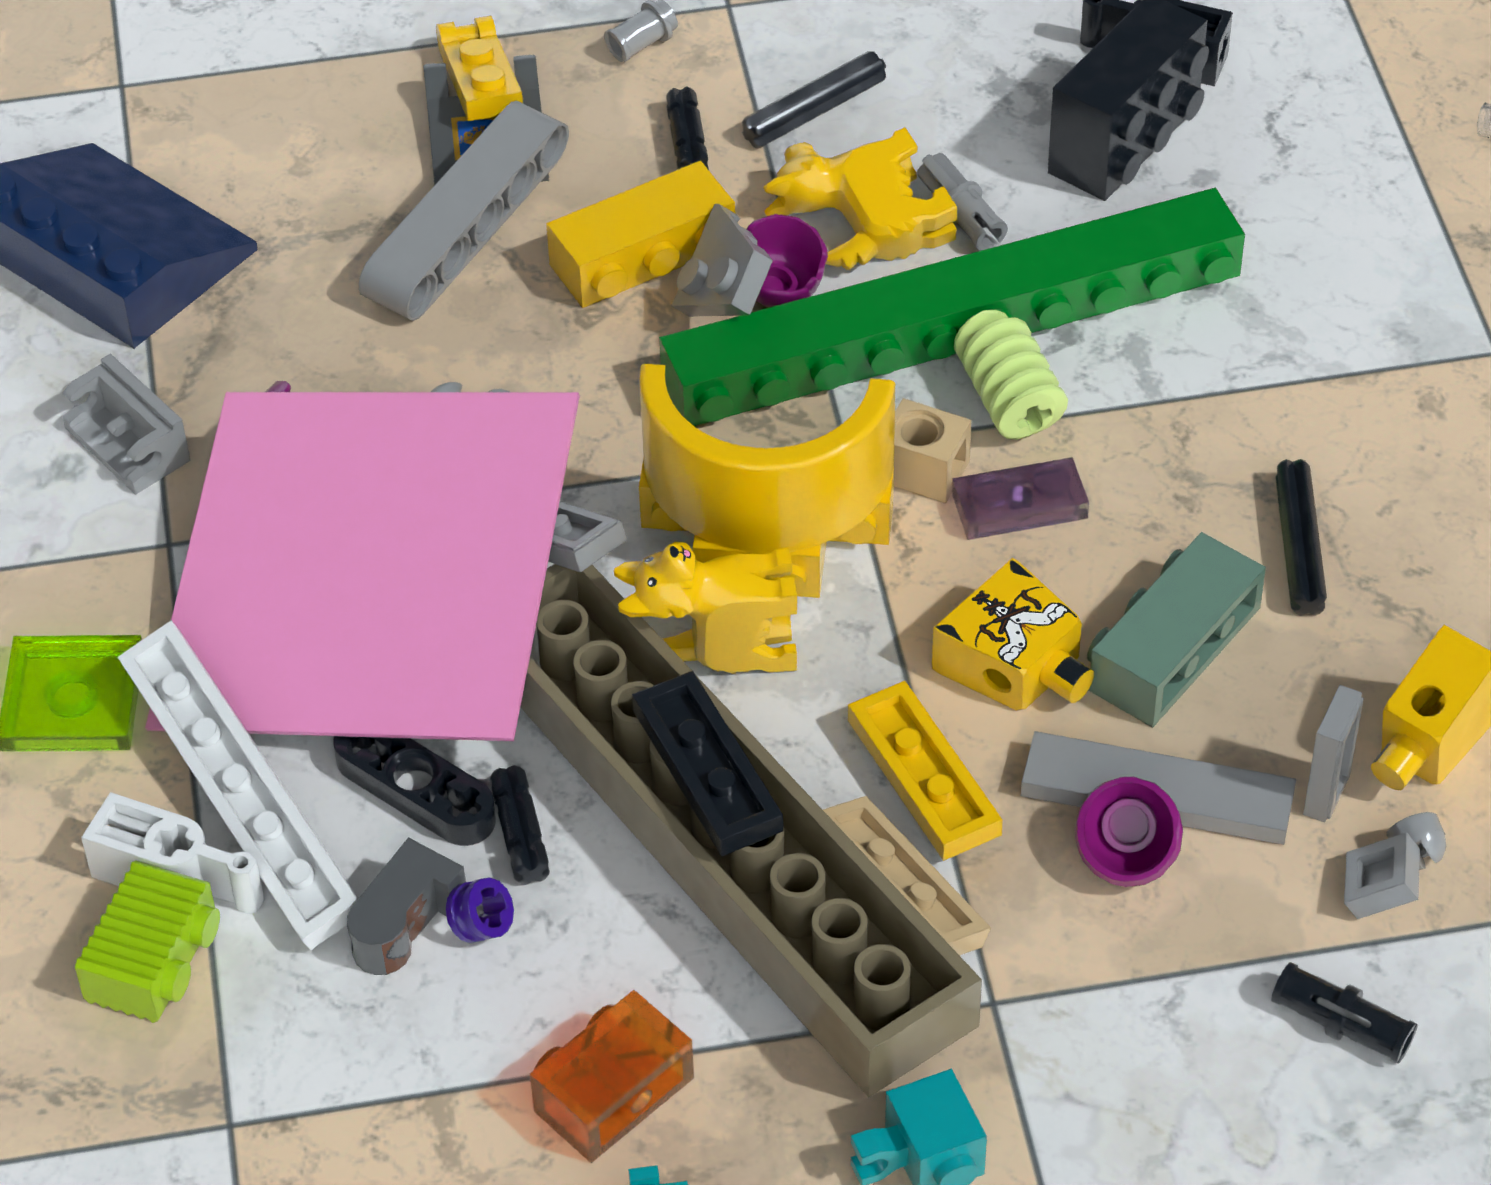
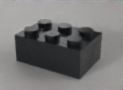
(1127, 97)

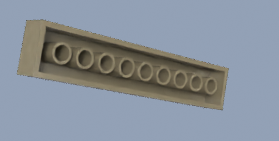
(797, 905)

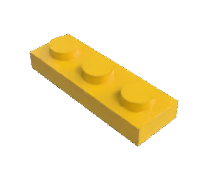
(924, 770)

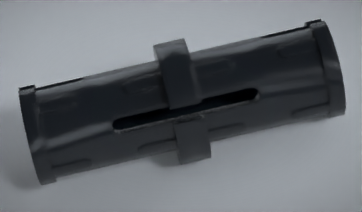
(1387, 1032)

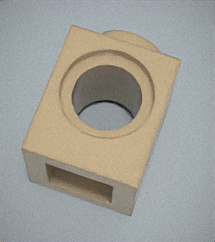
(929, 449)

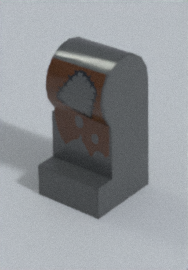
(400, 906)

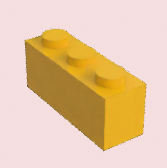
(634, 233)

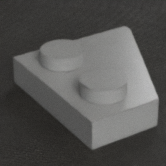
(723, 271)

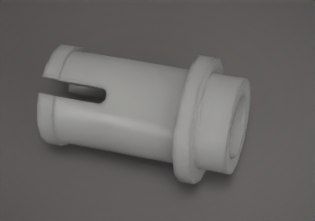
(652, 23)

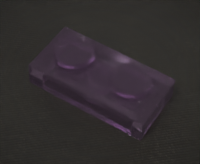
(1020, 498)

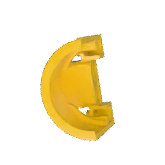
(769, 497)

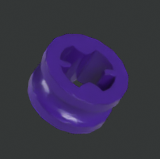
(496, 905)

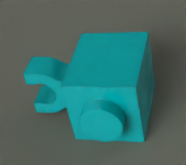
(926, 1132)

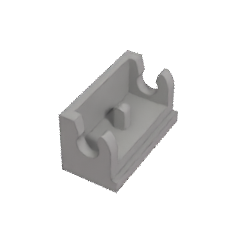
(126, 425)

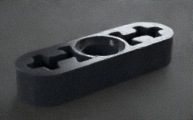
(426, 804)

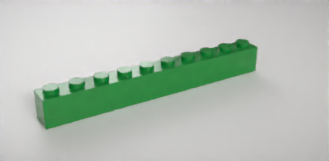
(919, 311)

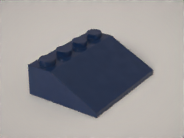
(111, 239)

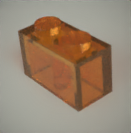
(611, 1075)

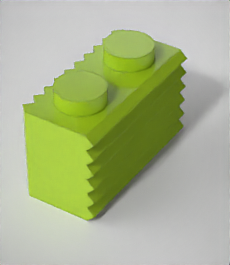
(147, 941)

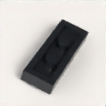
(707, 763)

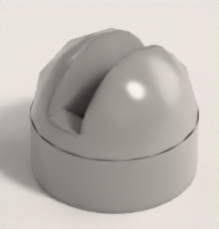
(1426, 833)

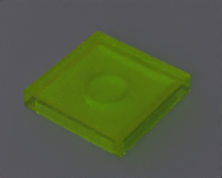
(68, 694)

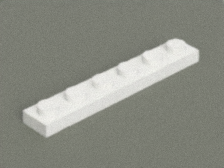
(241, 784)

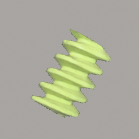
(1010, 374)

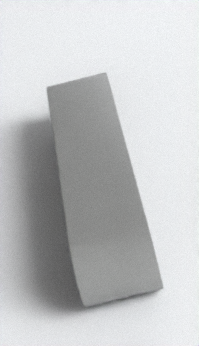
(463, 210)

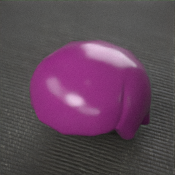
(797, 258)

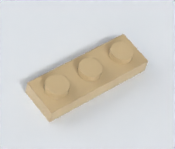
(911, 874)

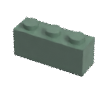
(1175, 628)

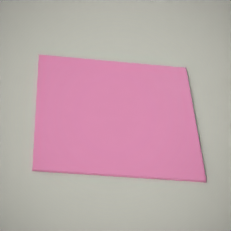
(375, 559)

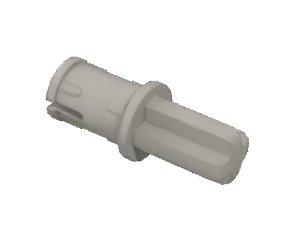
(972, 210)

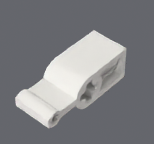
(170, 843)

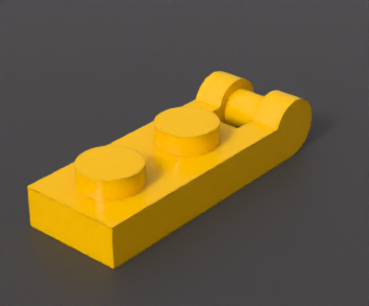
(478, 67)

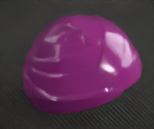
(1128, 831)

